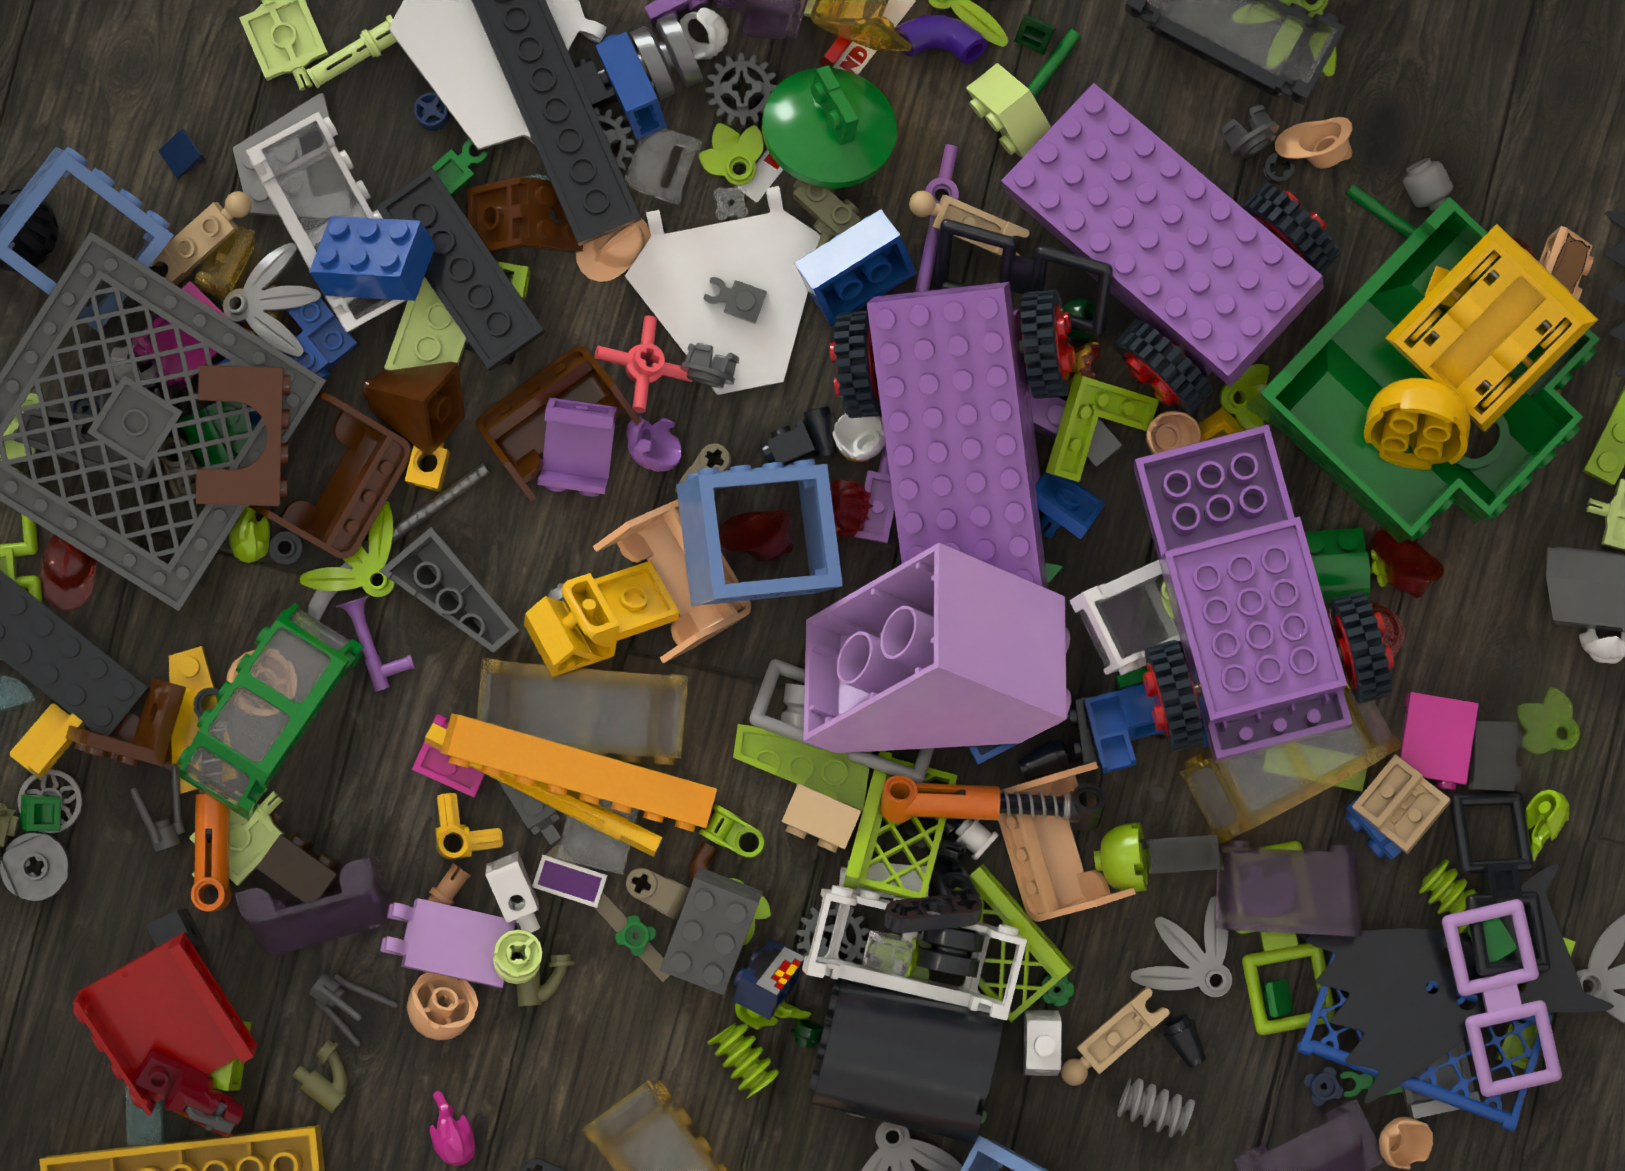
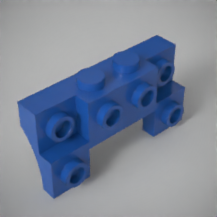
(322, 341)
(1117, 720)

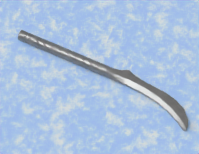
(322, 598)

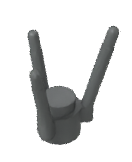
(162, 832)
(329, 992)

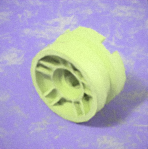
(517, 970)

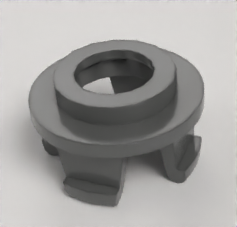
(1246, 143)
(707, 371)

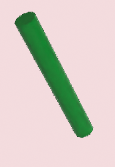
(1053, 62)
(1380, 211)

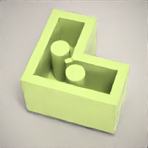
(1008, 109)

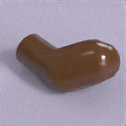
(701, 858)

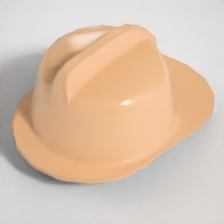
(1320, 142)
(613, 253)

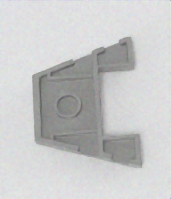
(248, 176)

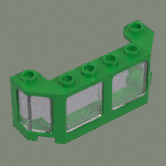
(266, 709)

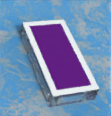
(570, 881)

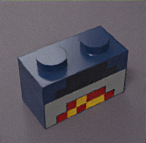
(768, 978)

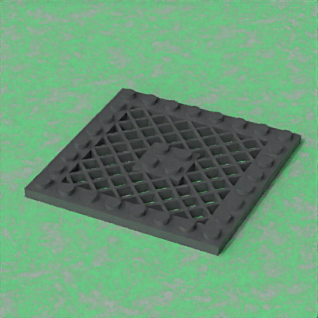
(133, 418)

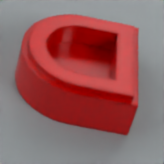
(835, 52)

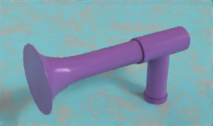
(377, 671)

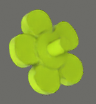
(1378, 568)
(912, 966)

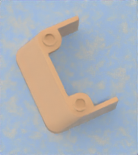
(660, 540)
(1048, 857)

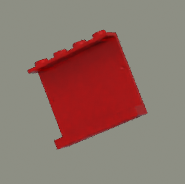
(165, 1006)

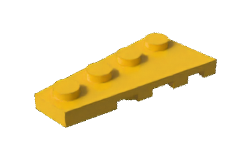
(193, 672)

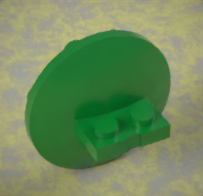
(829, 127)

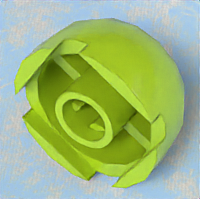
(1123, 858)

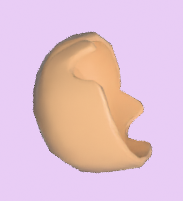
(1172, 431)
(1405, 1142)

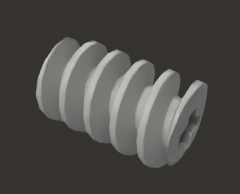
(1155, 1107)

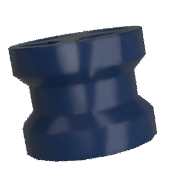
(427, 107)

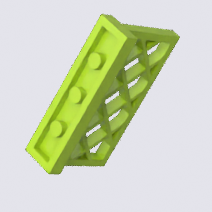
(870, 829)
(1037, 941)

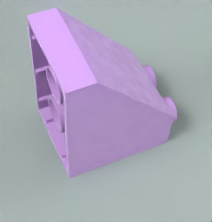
(936, 659)

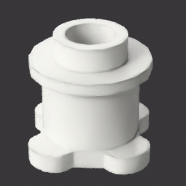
(975, 837)

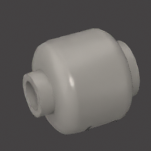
(1427, 183)

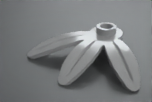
(257, 301)
(1200, 964)
(1604, 980)
(900, 1153)

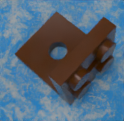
(521, 216)
(152, 732)

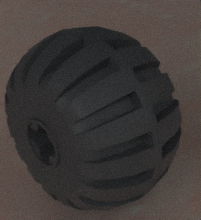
(37, 234)

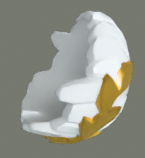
(859, 437)

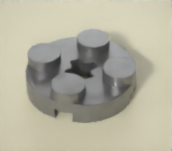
(17, 859)

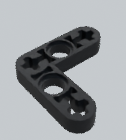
(911, 914)

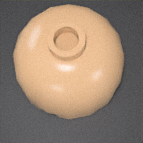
(441, 1006)

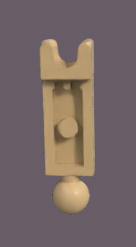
(923, 204)
(202, 236)
(1113, 1038)

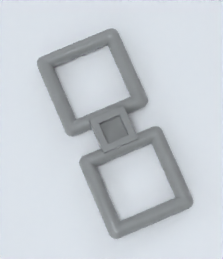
(759, 719)

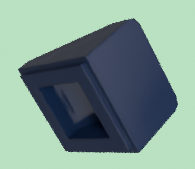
(181, 153)

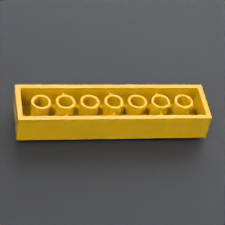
(259, 1151)

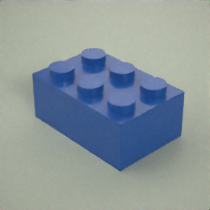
(372, 258)
(856, 267)

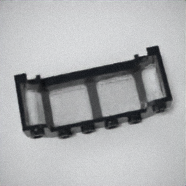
(1252, 39)

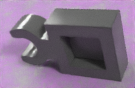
(741, 301)

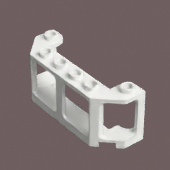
(964, 995)

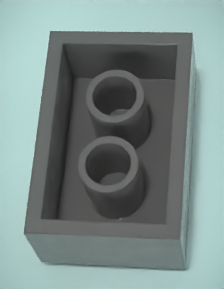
(711, 931)

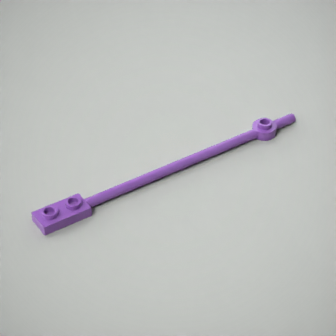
(879, 483)

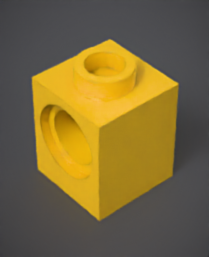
(429, 480)

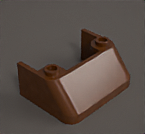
(517, 423)
(356, 488)

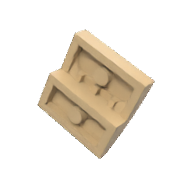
(1401, 804)

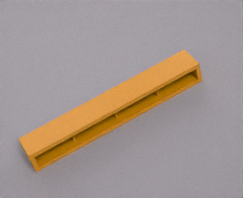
(579, 771)

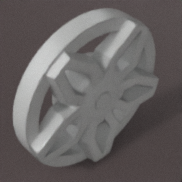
(55, 792)

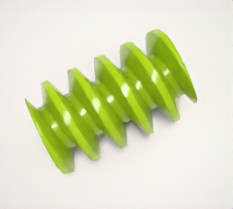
(1447, 890)
(744, 1058)

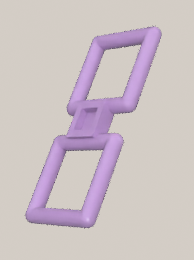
(1501, 998)

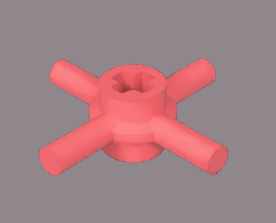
(643, 363)

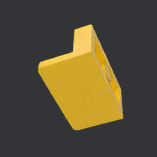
(45, 741)

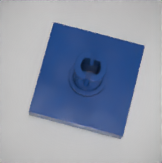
(1066, 505)

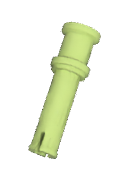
(319, 72)

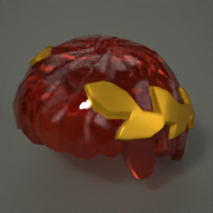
(1084, 357)

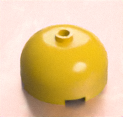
(1418, 415)

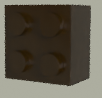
(300, 869)

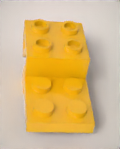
(598, 616)

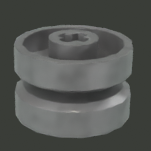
(666, 56)

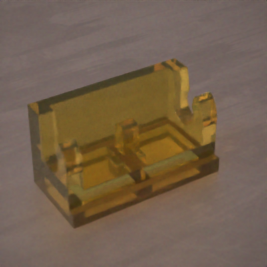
(226, 263)

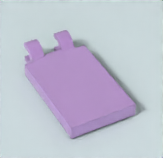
(448, 941)

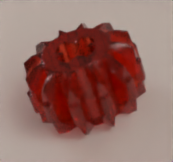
(849, 507)

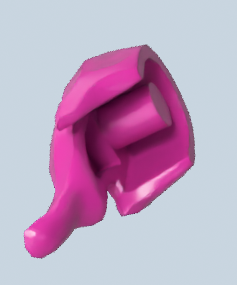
(453, 1138)

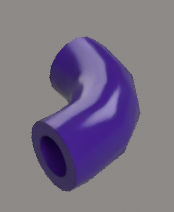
(944, 34)

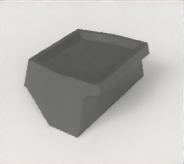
(1586, 588)

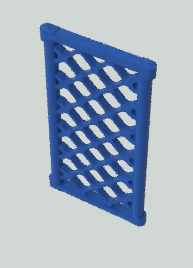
(1507, 1119)

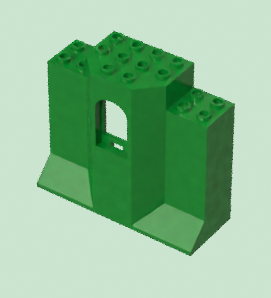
(1331, 381)

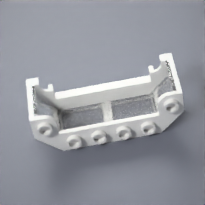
(307, 186)
(1126, 618)

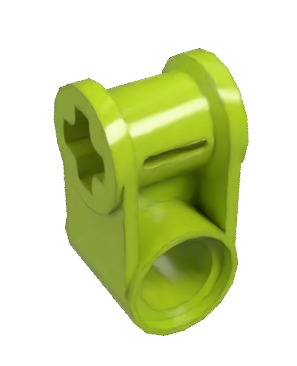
(731, 832)

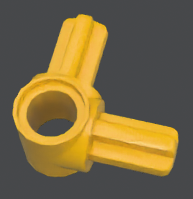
(470, 840)

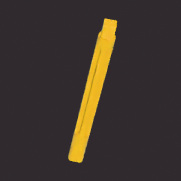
(585, 812)

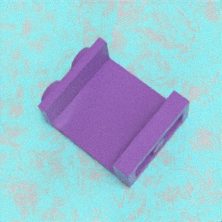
(577, 446)

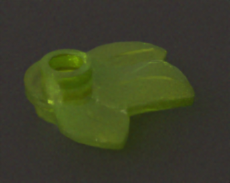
(1545, 719)

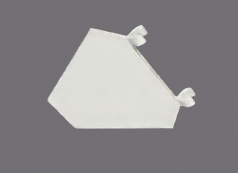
(460, 65)
(756, 250)

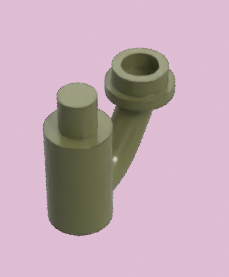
(533, 993)
(318, 1087)

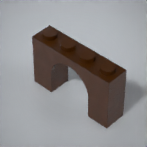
(261, 481)

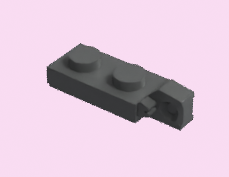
(535, 814)

